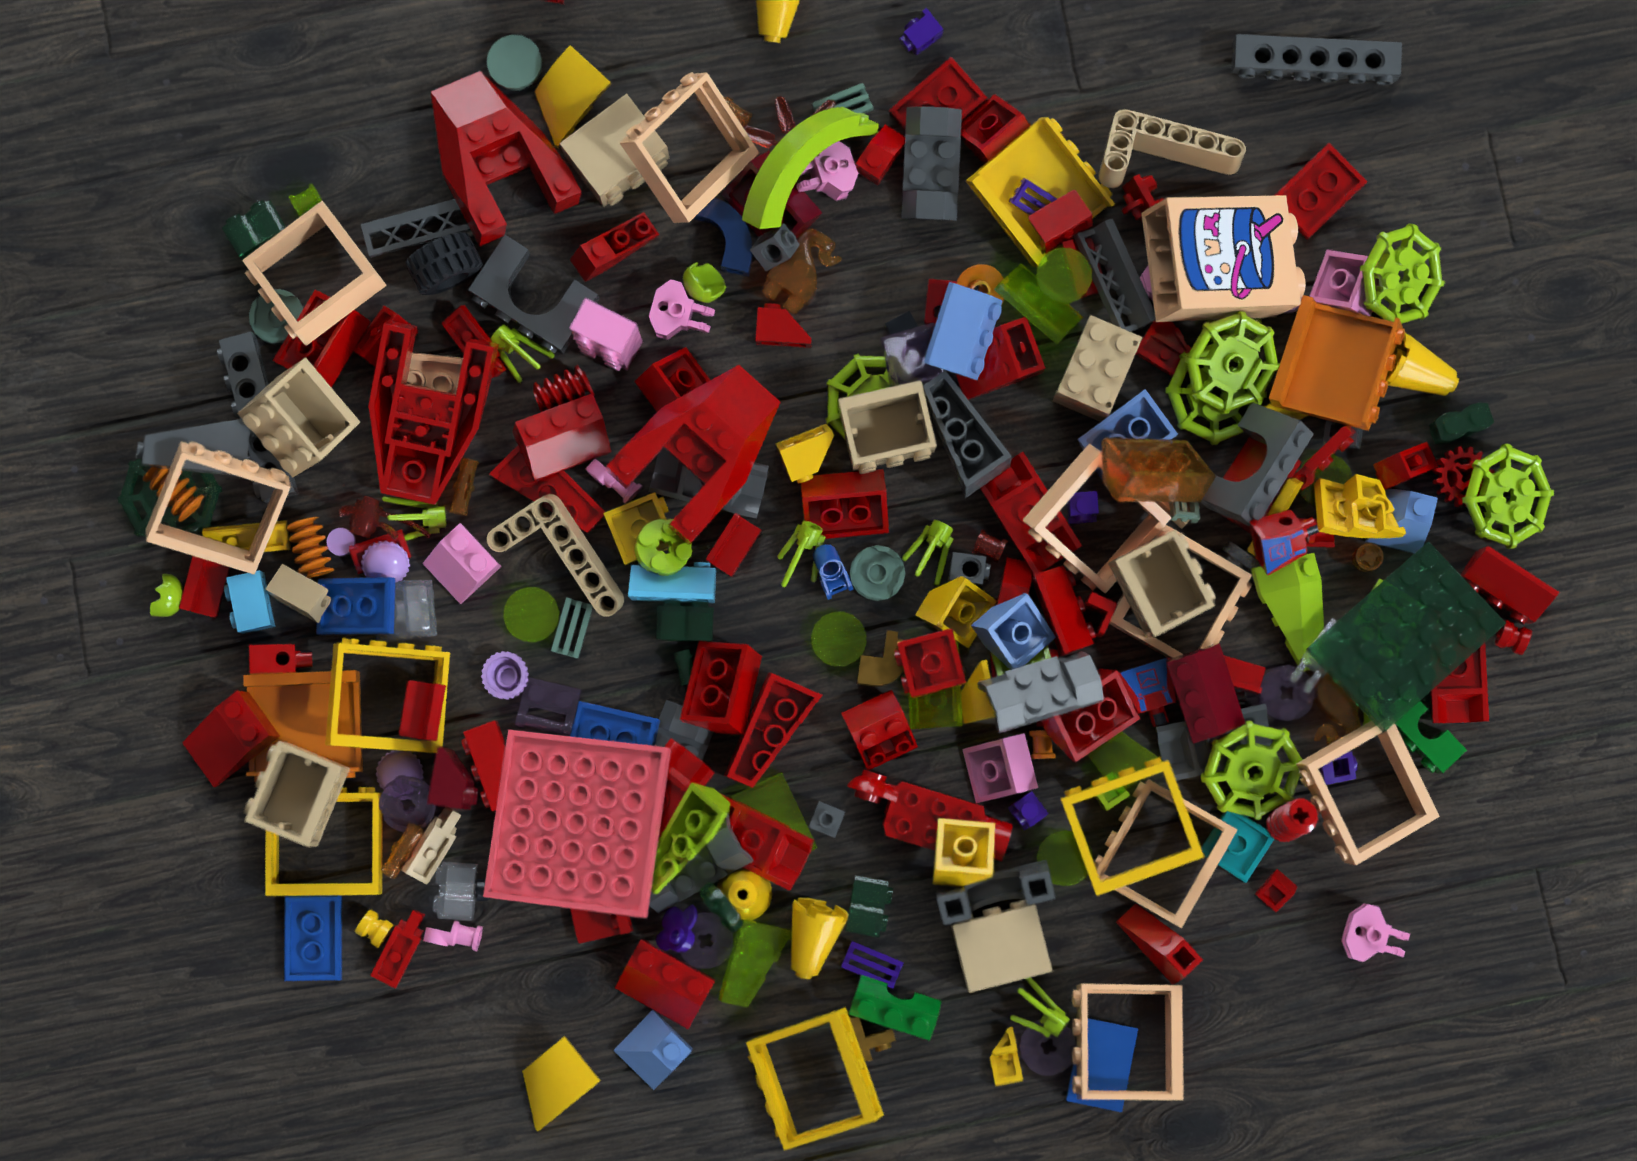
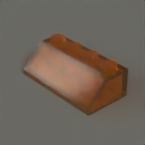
(1154, 470)

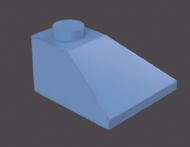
(1415, 514)
(1014, 631)
(653, 1049)

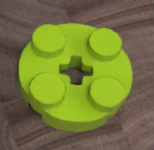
(656, 560)

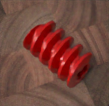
(562, 388)
(1292, 820)

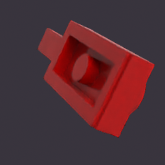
(462, 327)
(1323, 458)
(399, 950)

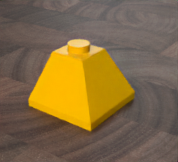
(805, 452)
(956, 607)
(973, 700)
(963, 852)

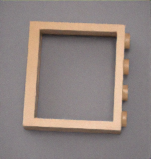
(742, 147)
(335, 307)
(1059, 495)
(205, 547)
(1226, 613)
(1405, 771)
(1128, 817)
(1173, 1041)

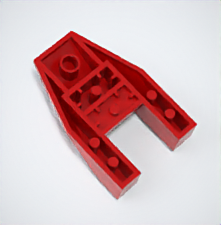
(487, 139)
(423, 430)
(711, 433)

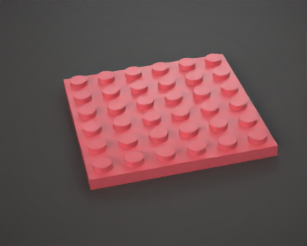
(577, 823)

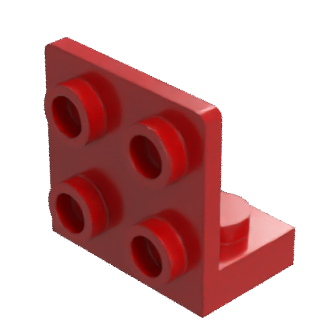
(598, 925)

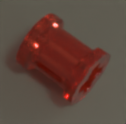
(989, 546)

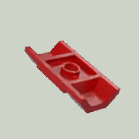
(1012, 498)
(1463, 693)
(682, 771)
(775, 847)

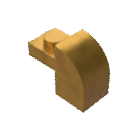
(881, 671)
(879, 1040)

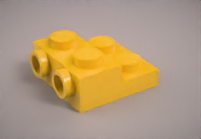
(629, 520)

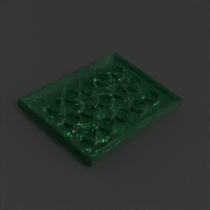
(1406, 636)

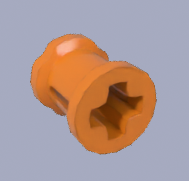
(1041, 745)

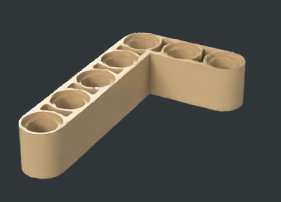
(1166, 140)
(564, 548)

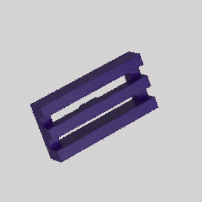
(1020, 192)
(849, 955)

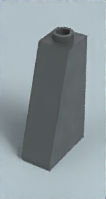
(229, 436)

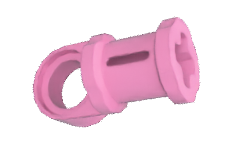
(598, 472)
(459, 935)

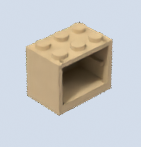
(600, 158)
(1097, 369)
(298, 417)
(887, 427)
(1162, 583)
(296, 793)
(1001, 946)

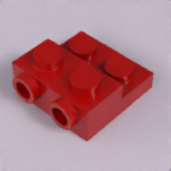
(930, 663)

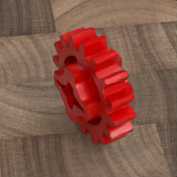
(1453, 471)

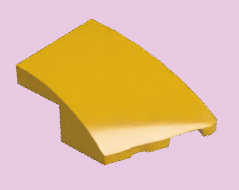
(568, 93)
(1355, 509)
(557, 1081)

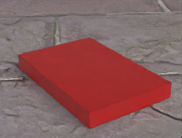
(943, 88)
(1321, 189)

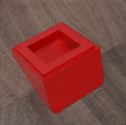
(1276, 890)

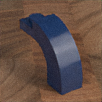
(728, 221)

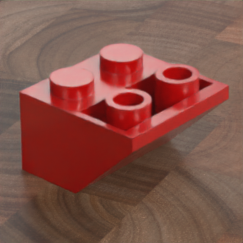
(879, 730)

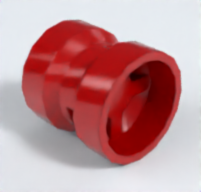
(1513, 637)

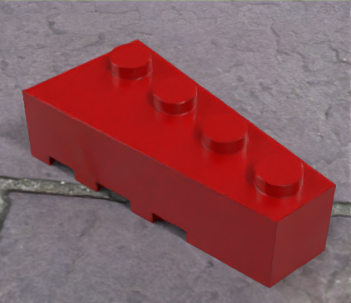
(772, 722)

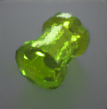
(305, 200)

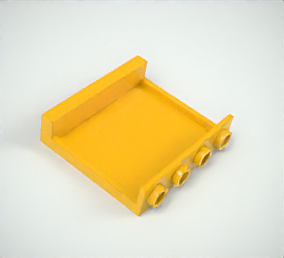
(1049, 163)

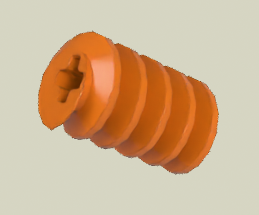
(181, 498)
(309, 547)

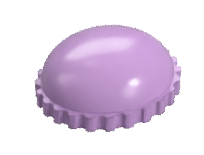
(385, 560)
(504, 675)
(397, 764)

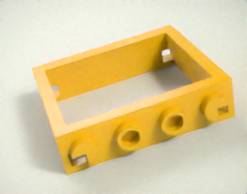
(380, 648)
(1144, 871)
(272, 885)
(854, 1064)

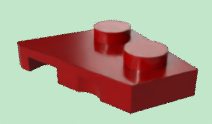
(1163, 346)

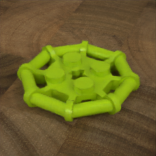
(1414, 278)
(1217, 362)
(864, 384)
(1202, 409)
(1521, 500)
(1244, 758)

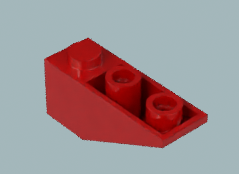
(613, 246)
(488, 751)
(1160, 944)

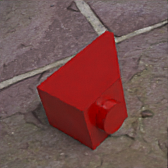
(880, 154)
(779, 328)
(1405, 465)
(1015, 580)

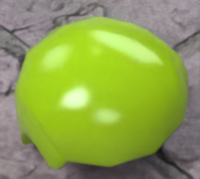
(703, 283)
(171, 594)

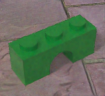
(1438, 752)
(910, 1016)

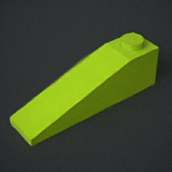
(1294, 601)
(688, 832)

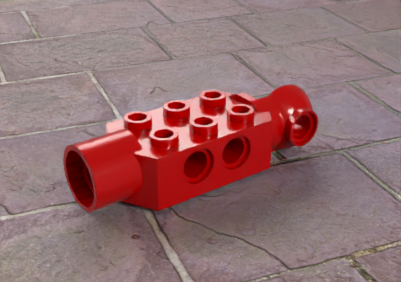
(914, 811)

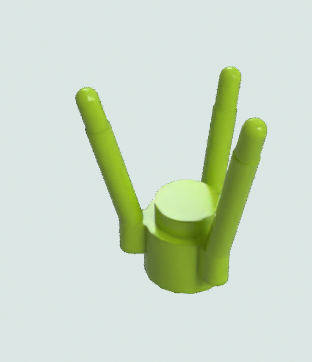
(508, 342)
(432, 516)
(938, 535)
(808, 536)
(1054, 1017)

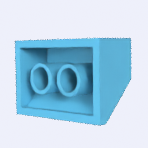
(687, 585)

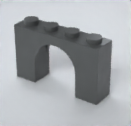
(494, 286)
(1251, 497)
(1025, 881)

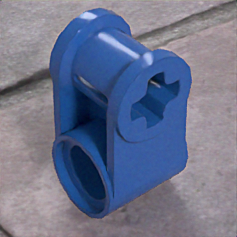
(831, 571)

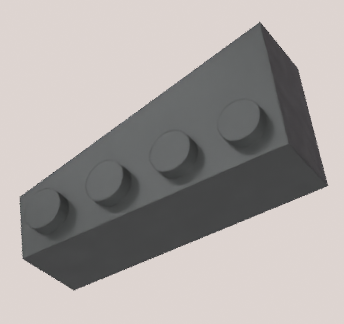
(967, 439)

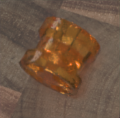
(1372, 555)

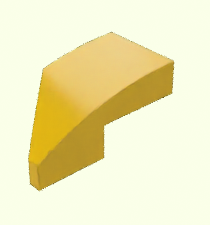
(1005, 1060)

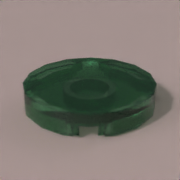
(720, 905)

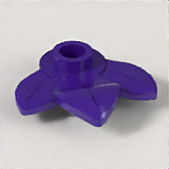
(677, 929)

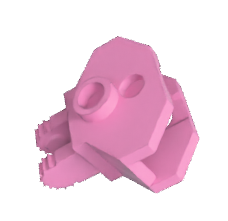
(831, 173)
(679, 311)
(1372, 936)

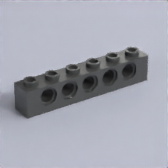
(1386, 54)
(231, 351)

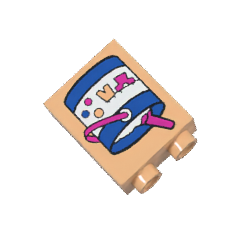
(1222, 257)

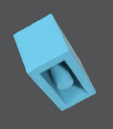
(249, 602)

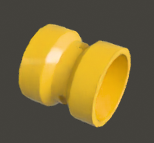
(375, 929)

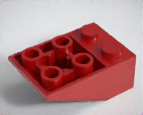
(1008, 360)

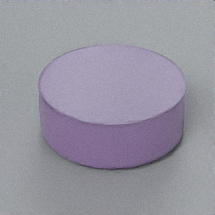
(339, 541)

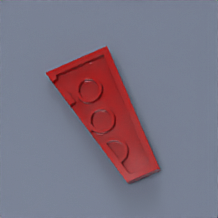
(516, 475)

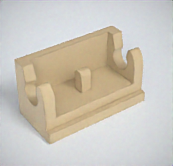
(299, 593)

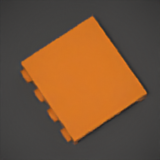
(1336, 364)
(299, 713)

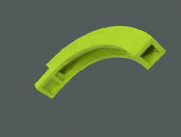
(792, 155)

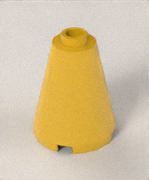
(775, 18)
(1421, 369)
(758, 891)
(813, 934)

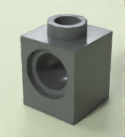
(775, 247)
(960, 559)
(827, 819)

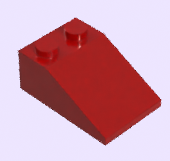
(230, 737)

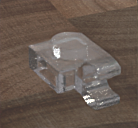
(1240, 557)

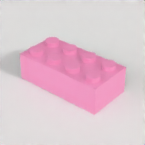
(606, 335)

